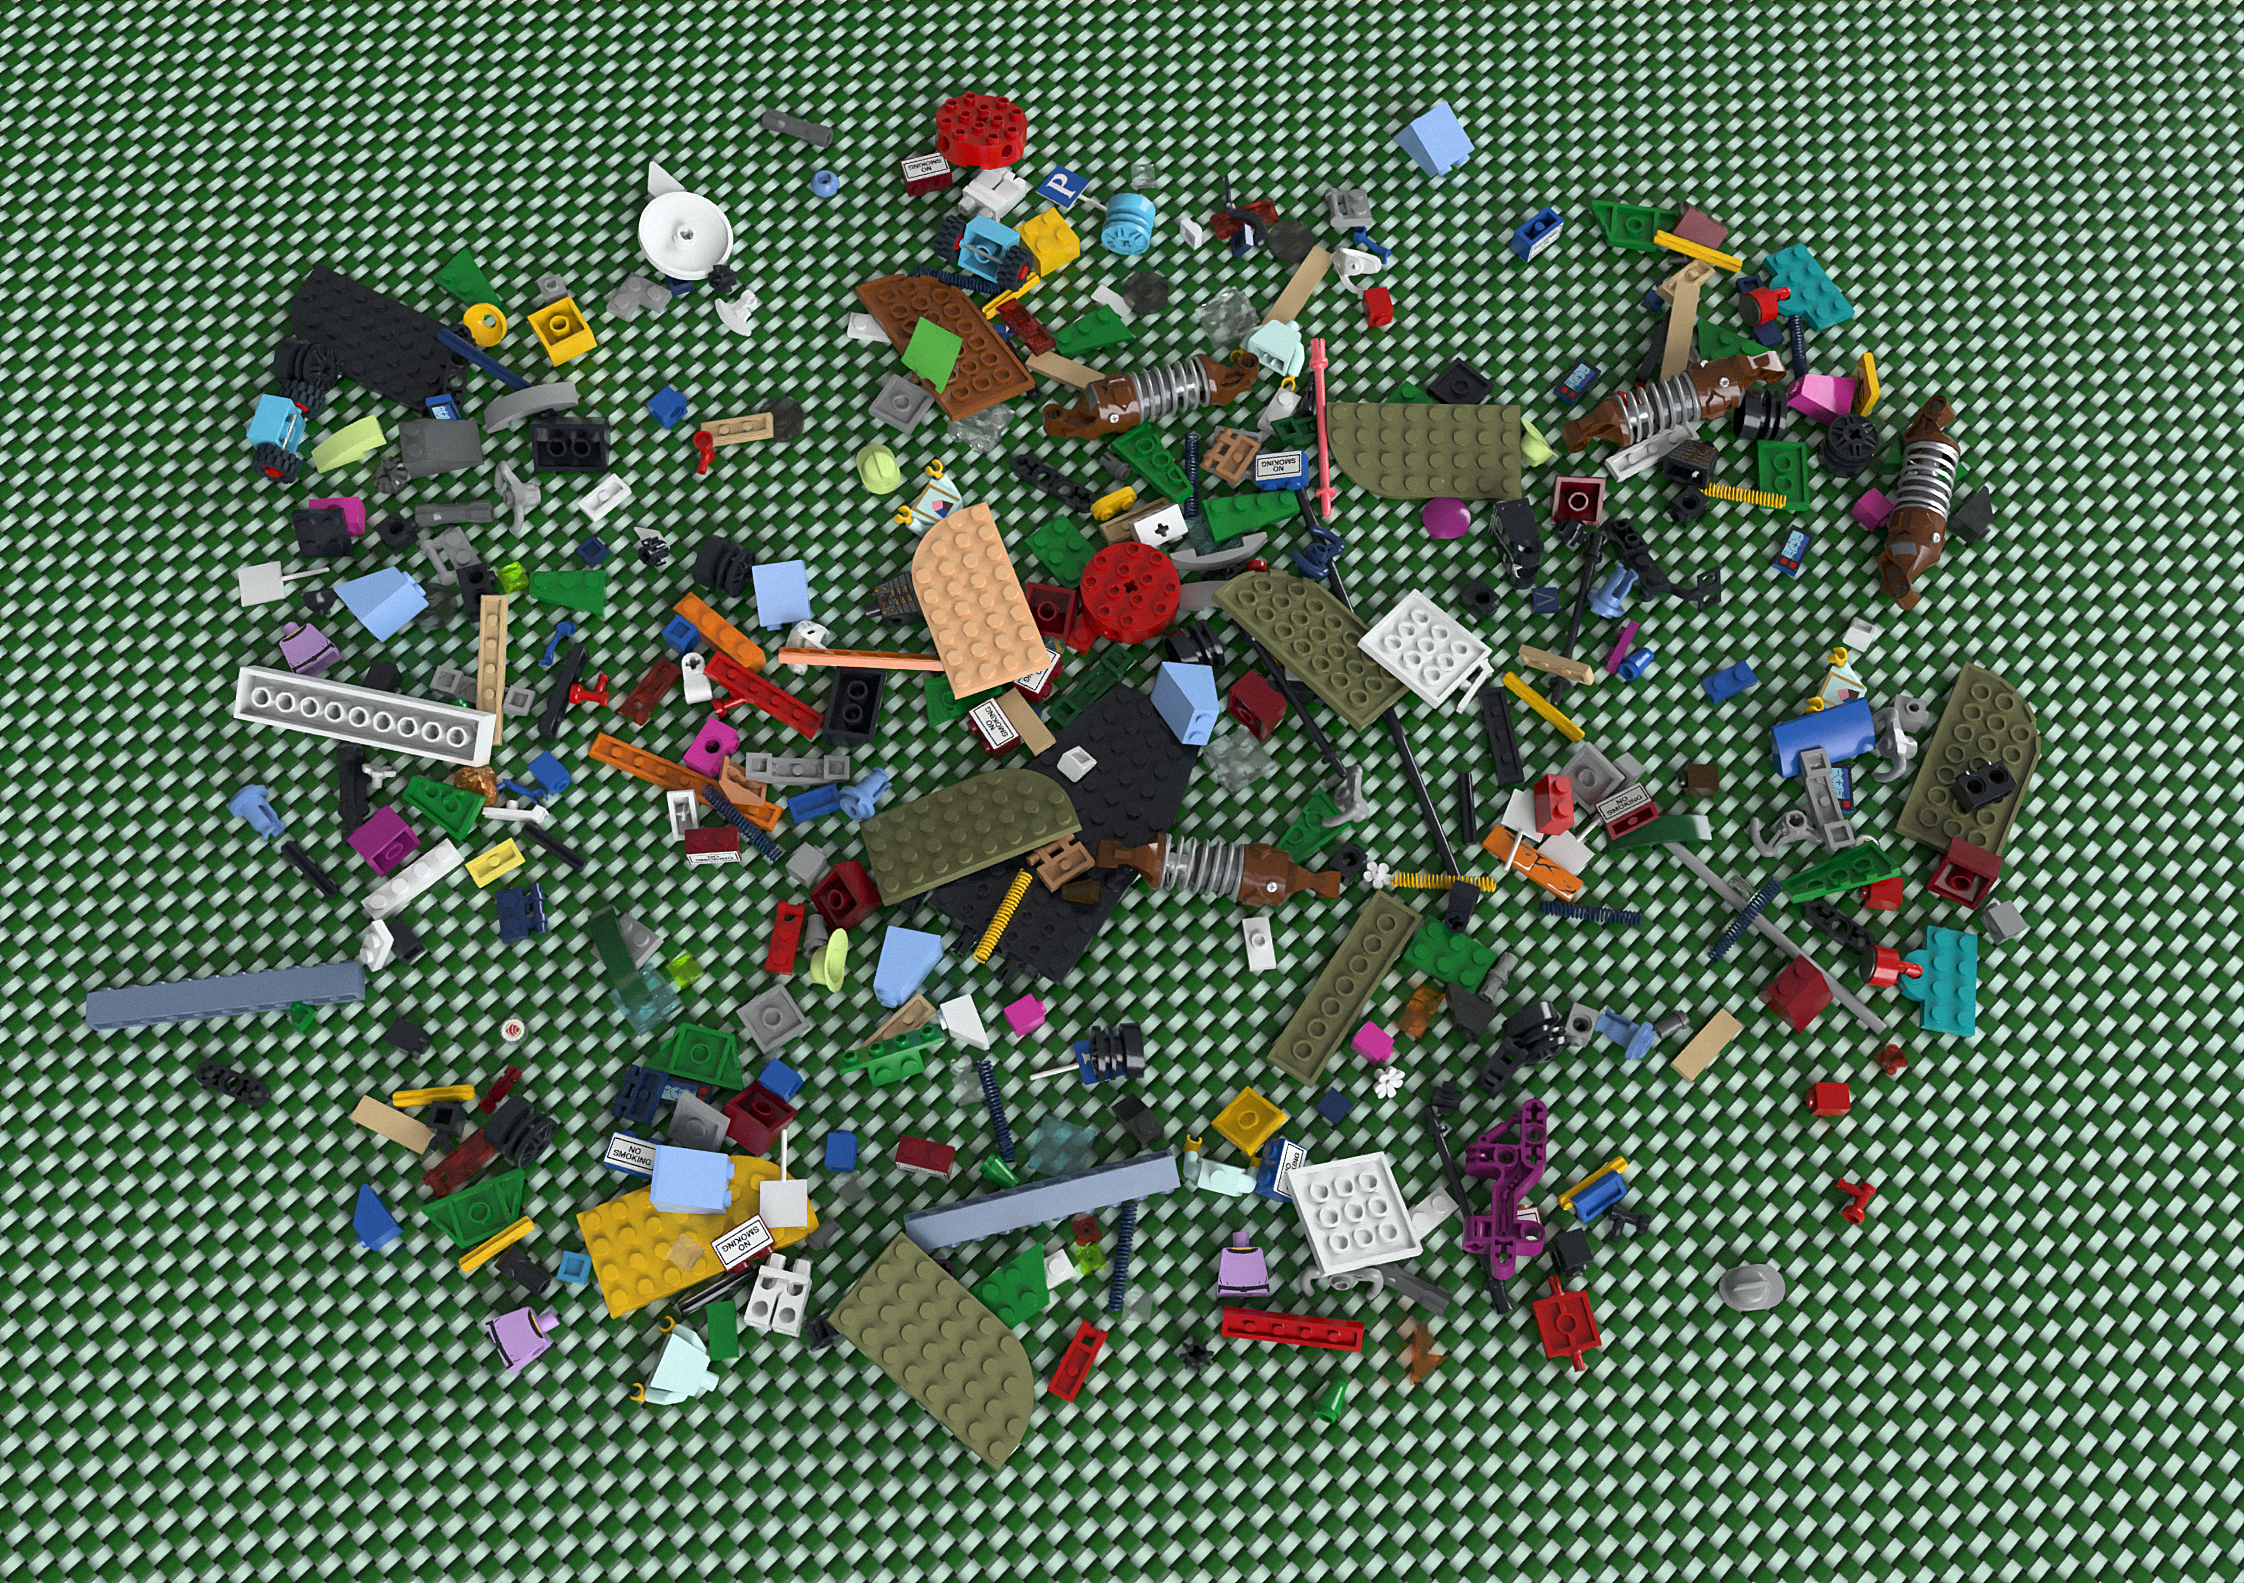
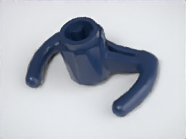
(1316, 555)

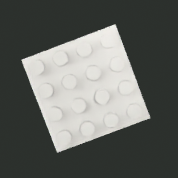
(1424, 648)
(1352, 1213)

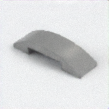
(529, 401)
(1188, 561)
(1198, 595)
(457, 686)
(797, 771)
(1823, 799)

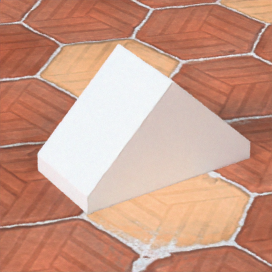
(683, 812)

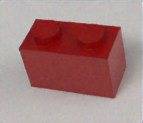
(1553, 804)

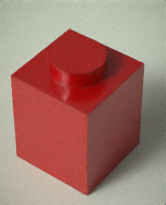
(1377, 306)
(1882, 894)
(1828, 1099)

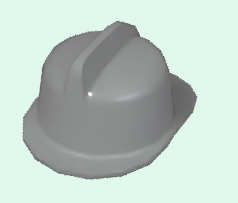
(1752, 1287)

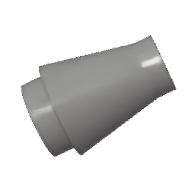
(816, 934)

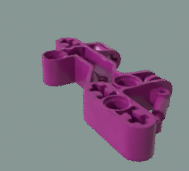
(1502, 1231)

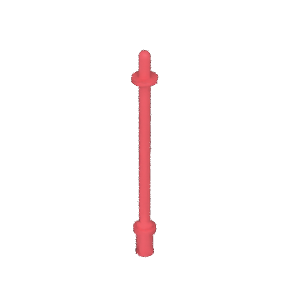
(1318, 364)

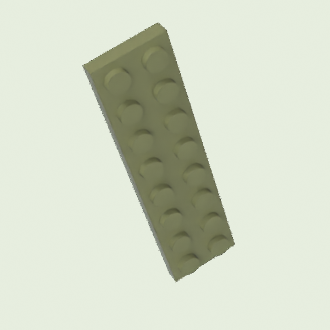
(1344, 989)

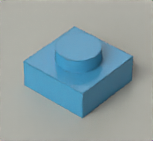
(574, 1268)

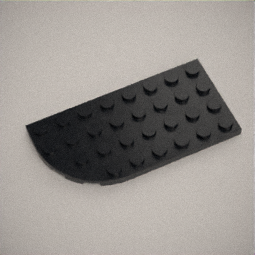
(375, 338)

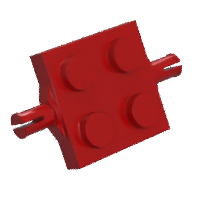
(1566, 1324)

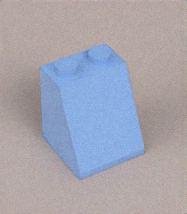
(1436, 141)
(782, 594)
(383, 600)
(1187, 700)
(905, 964)
(691, 1181)

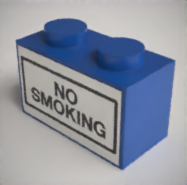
(1537, 234)
(1281, 470)
(631, 1154)
(1277, 1158)

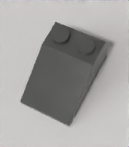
(439, 446)

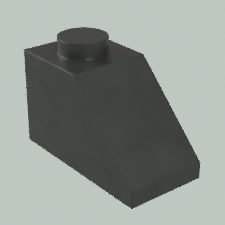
(1974, 518)
(1468, 1013)
(1138, 1121)

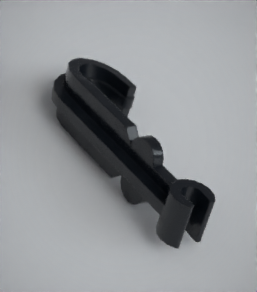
(352, 787)

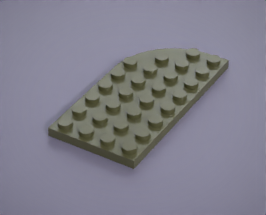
(1428, 449)
(1314, 640)
(1978, 725)
(964, 830)
(941, 1348)

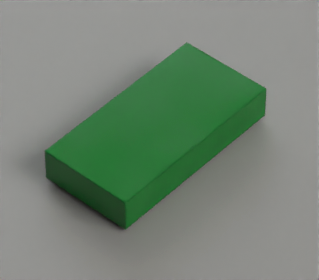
(722, 1330)

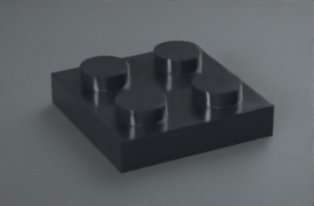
(1460, 385)
(322, 533)

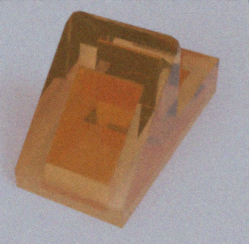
(1420, 1011)
(1422, 1363)

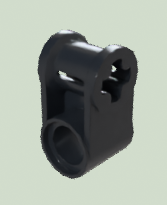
(1462, 903)
(826, 1332)

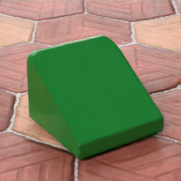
(1892, 461)

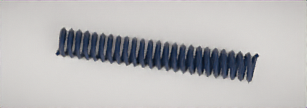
(959, 279)
(1800, 357)
(1192, 480)
(741, 822)
(1581, 908)
(1743, 920)
(990, 1079)
(1122, 1256)

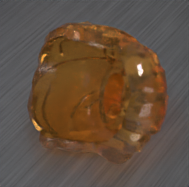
(478, 780)

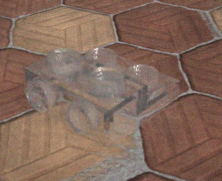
(1227, 317)
(982, 428)
(1237, 759)

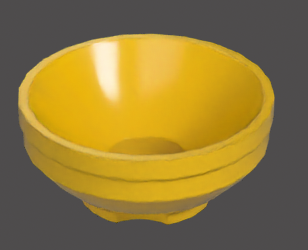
(483, 333)

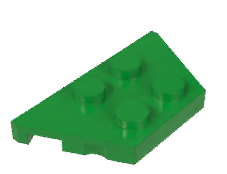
(1631, 225)
(1718, 342)
(700, 1056)
(480, 1210)
(1016, 1288)

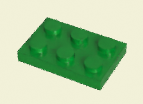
(1783, 471)
(1061, 551)
(1449, 956)

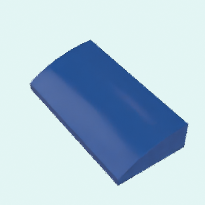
(1841, 730)

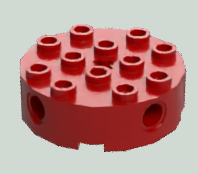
(980, 131)
(1130, 592)

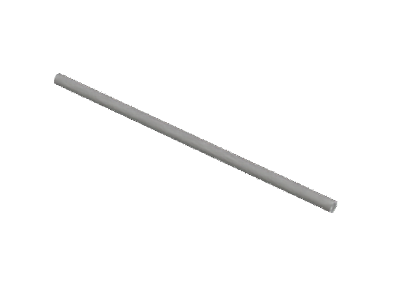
(1773, 933)

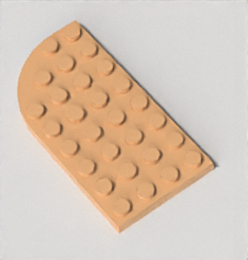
(975, 604)

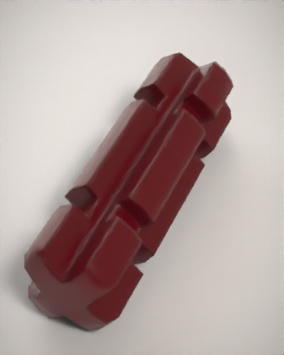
(499, 1089)

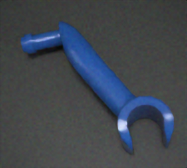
(1360, 236)
(563, 628)
(533, 794)

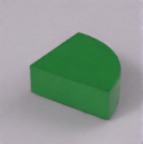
(301, 1015)

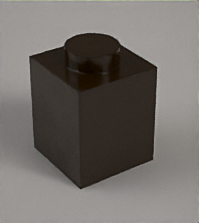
(1699, 780)

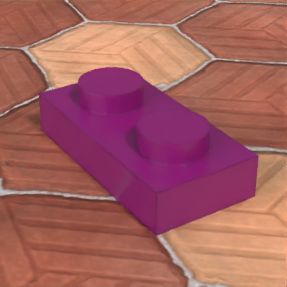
(1616, 654)

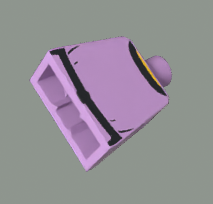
(308, 649)
(1242, 1270)
(521, 1336)

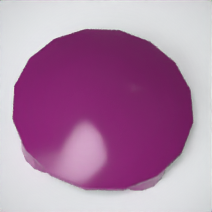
(1446, 518)

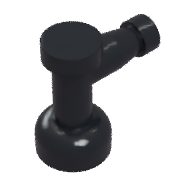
(1621, 1217)

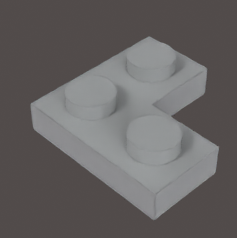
(638, 291)

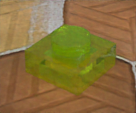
(513, 577)
(684, 970)

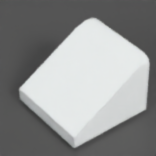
(1859, 634)
(1076, 763)

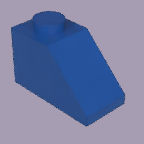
(373, 1220)

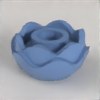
(831, 183)

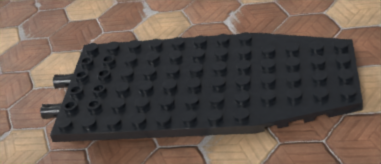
(1120, 799)

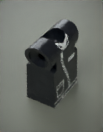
(1517, 541)

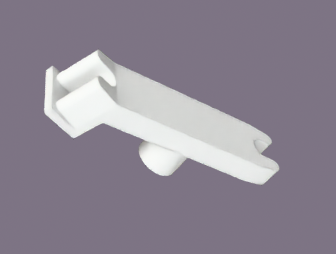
(1471, 689)
(513, 814)

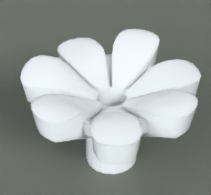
(378, 773)
(1387, 1081)

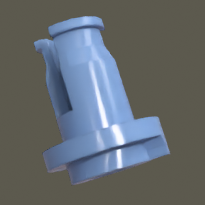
(1606, 600)
(859, 800)
(253, 805)
(1626, 1033)

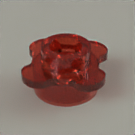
(1898, 1056)
(1087, 1223)

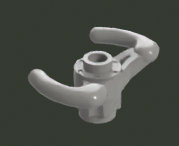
(516, 495)
(1893, 744)
(1348, 798)
(1789, 829)
(1344, 1280)

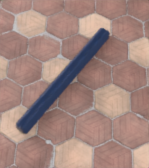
(485, 362)

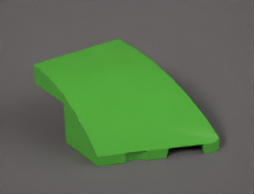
(932, 352)

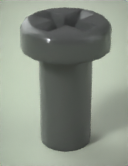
(1678, 260)

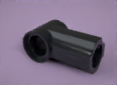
(518, 1267)

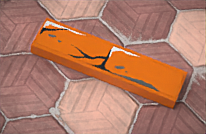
(1533, 864)

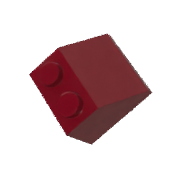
(1053, 608)
(1256, 705)
(1964, 873)
(846, 896)
(1798, 994)
(758, 1118)

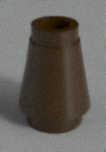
(1083, 891)

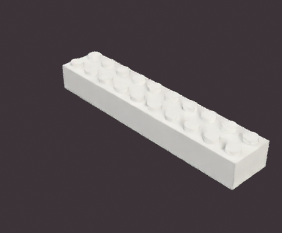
(364, 715)

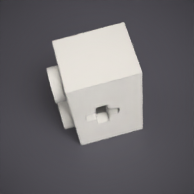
(1172, 528)

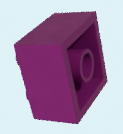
(383, 841)

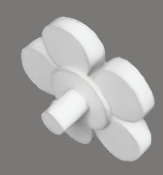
(1377, 875)

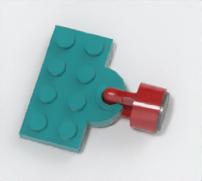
(1796, 289)
(1937, 977)

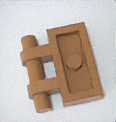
(1237, 458)
(1063, 867)

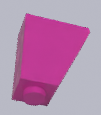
(1822, 396)

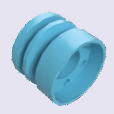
(1128, 224)

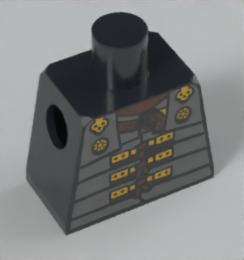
(1691, 463)
(895, 602)

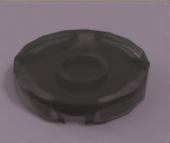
(1290, 241)
(1146, 293)
(787, 418)
(441, 608)

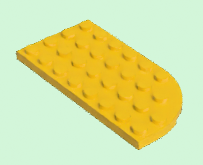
(633, 1237)

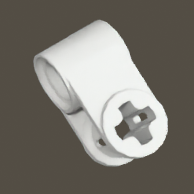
(696, 684)

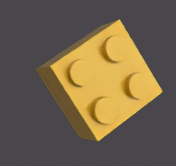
(1049, 241)
(562, 331)

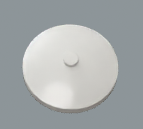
(684, 235)

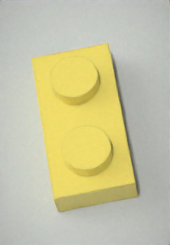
(495, 862)

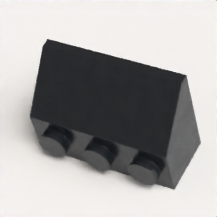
(570, 443)
(853, 706)

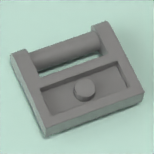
(1355, 205)
(456, 548)

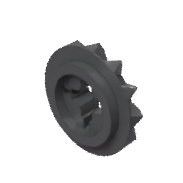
(397, 475)

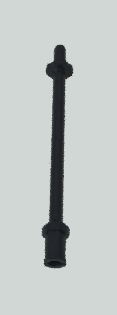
(1592, 557)
(1331, 756)
(1493, 1285)

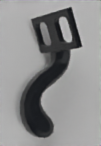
(1260, 231)
(1697, 593)

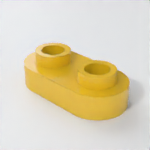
(1109, 505)

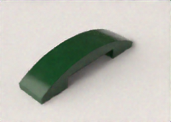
(1296, 431)
(1093, 686)
(1664, 830)
(617, 956)

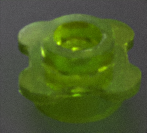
(1091, 1251)

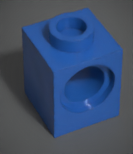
(667, 407)
(681, 635)
(549, 773)
(780, 1079)
(841, 1151)

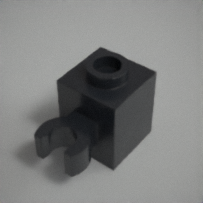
(446, 1121)

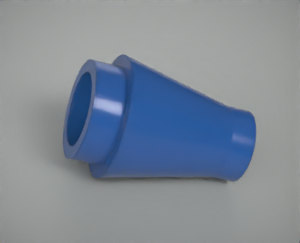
(1634, 665)

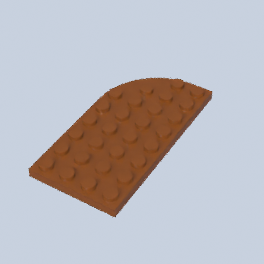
(985, 366)

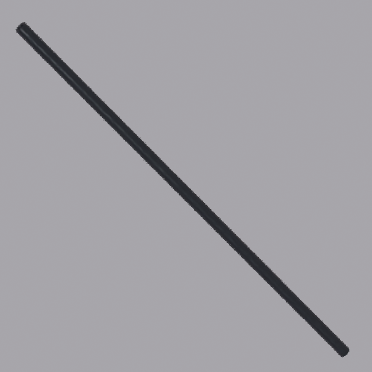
(1389, 714)

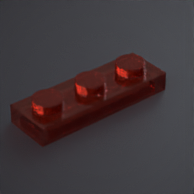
(1025, 327)

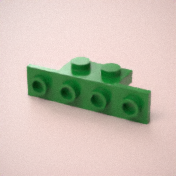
(892, 1057)

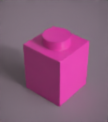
(1873, 510)
(1025, 1015)
(1373, 1044)

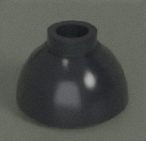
(319, 601)

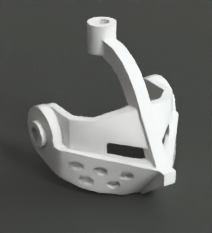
(1353, 263)
(812, 640)

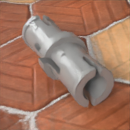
(1497, 977)

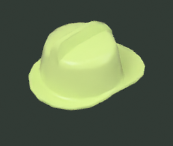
(1534, 446)
(878, 468)
(829, 961)

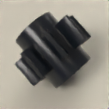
(722, 278)
(1572, 531)
(653, 552)
(1446, 1098)
(1191, 1360)

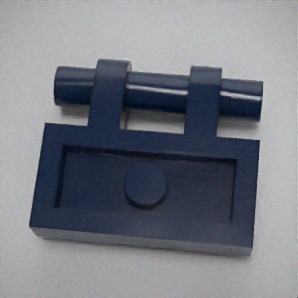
(513, 913)
(645, 1095)

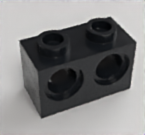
(472, 592)
(1985, 790)
(1570, 1253)

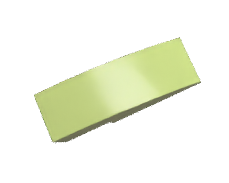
(348, 444)

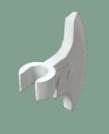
(736, 314)

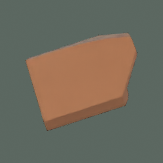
(737, 787)

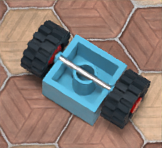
(985, 250)
(279, 428)

